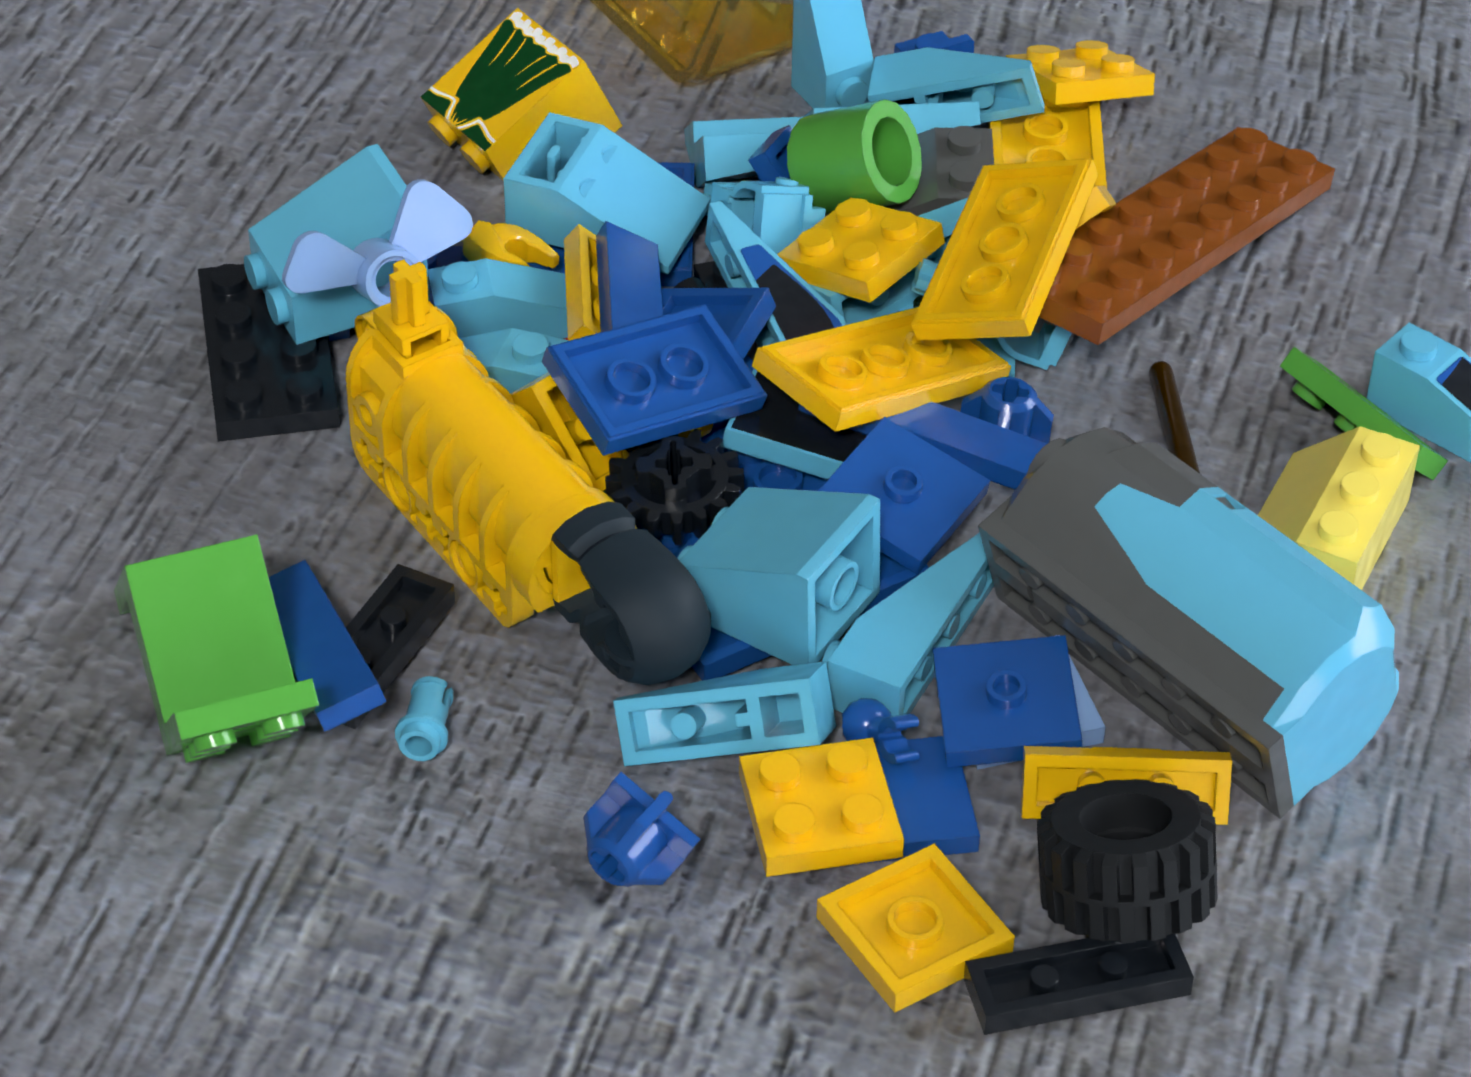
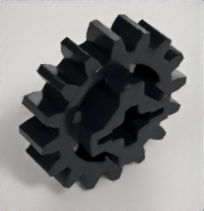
(675, 484)

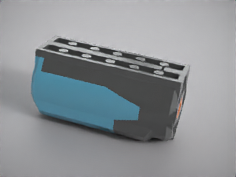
(1195, 611)

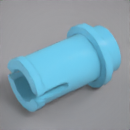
(423, 729)

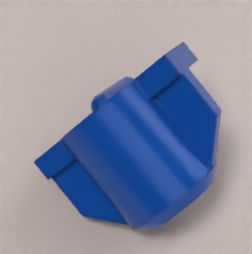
(1011, 405)
(635, 836)

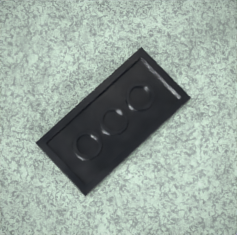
(256, 369)

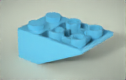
(590, 176)

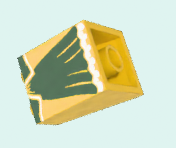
(507, 89)

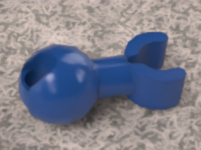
(872, 719)

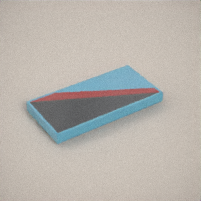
(789, 436)

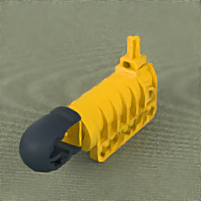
(505, 497)

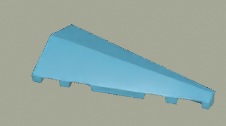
(724, 146)

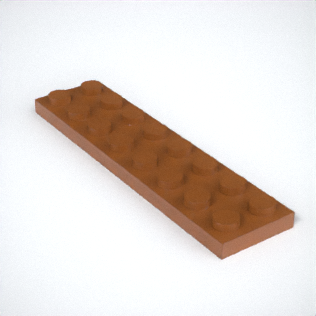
(1178, 230)

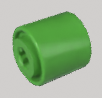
(856, 153)

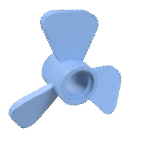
(422, 228)

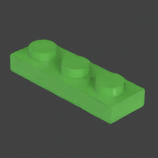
(1322, 386)

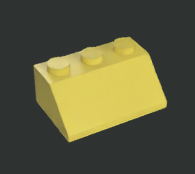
(1344, 498)

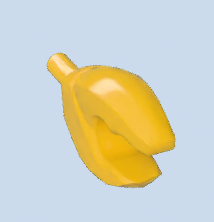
(507, 244)

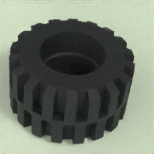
(1127, 860)

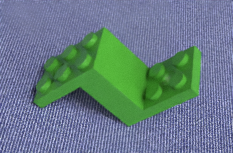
(213, 649)

